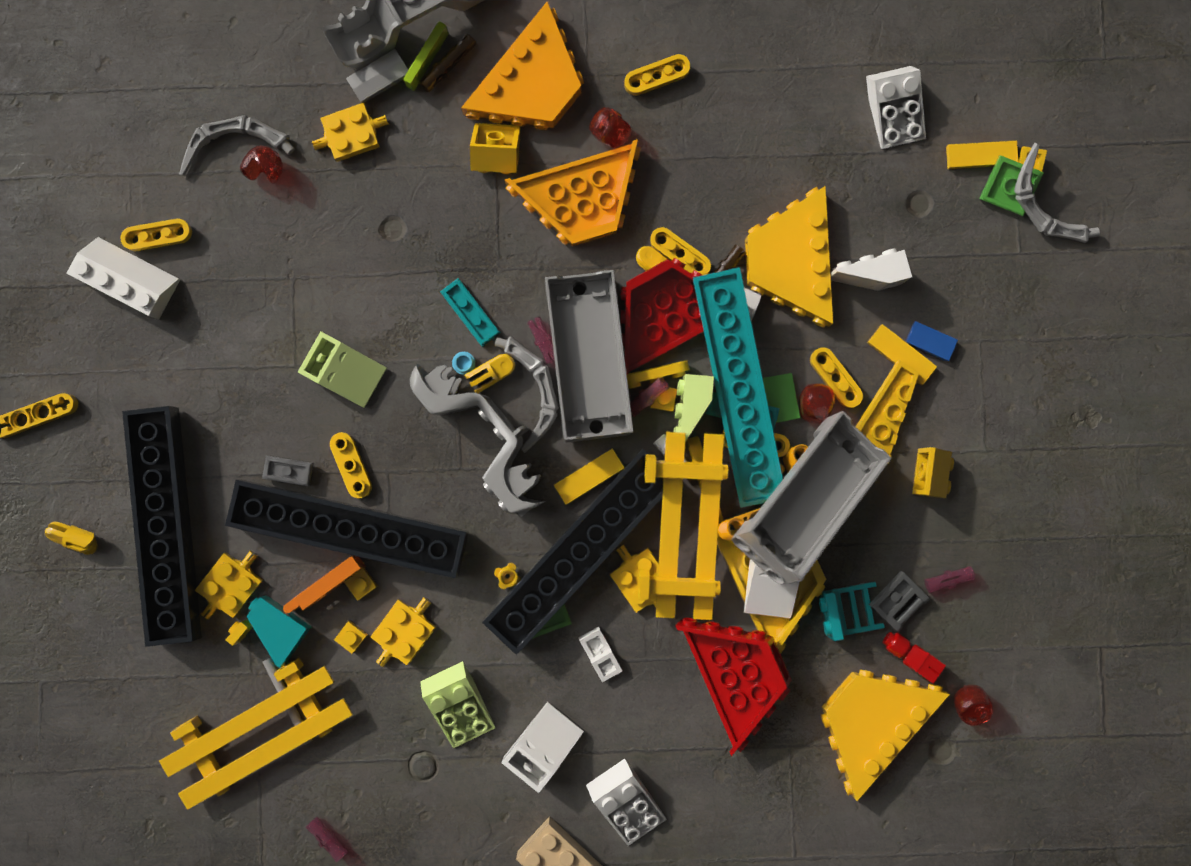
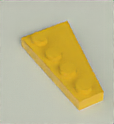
(887, 409)

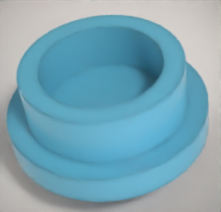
(463, 363)

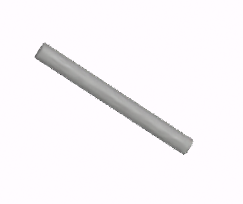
(292, 711)

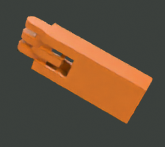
(325, 584)

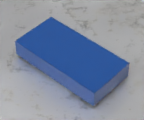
(931, 341)

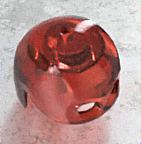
(610, 127)
(261, 160)
(813, 407)
(973, 703)

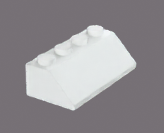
(124, 277)

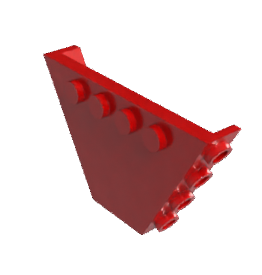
(659, 312)
(741, 674)

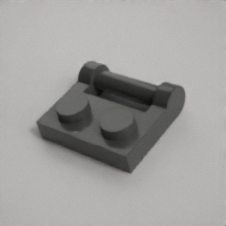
(893, 598)

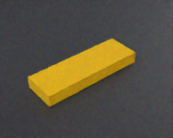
(979, 154)
(895, 349)
(589, 476)

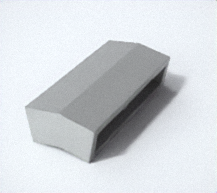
(378, 76)

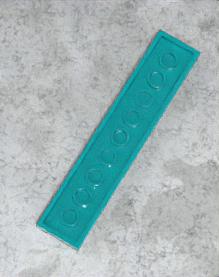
(739, 385)

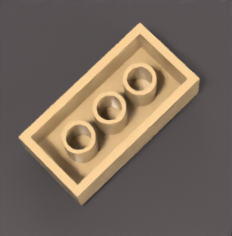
(553, 847)

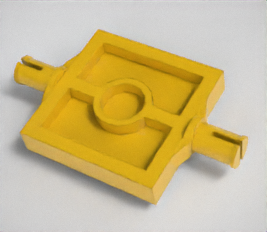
(350, 132)
(628, 576)
(229, 584)
(403, 632)

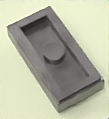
(287, 470)

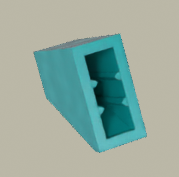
(277, 630)

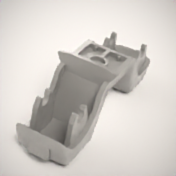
(376, 26)
(440, 398)

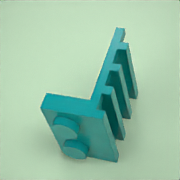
(833, 612)

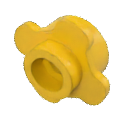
(505, 582)

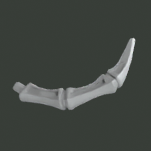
(241, 124)
(1041, 220)
(542, 376)

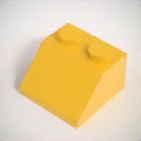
(494, 148)
(932, 472)

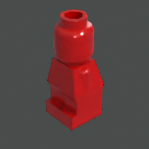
(914, 656)

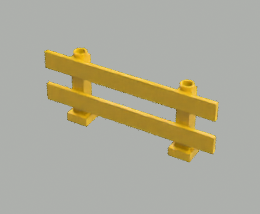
(673, 471)
(200, 748)

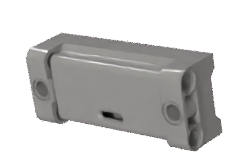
(588, 356)
(812, 501)

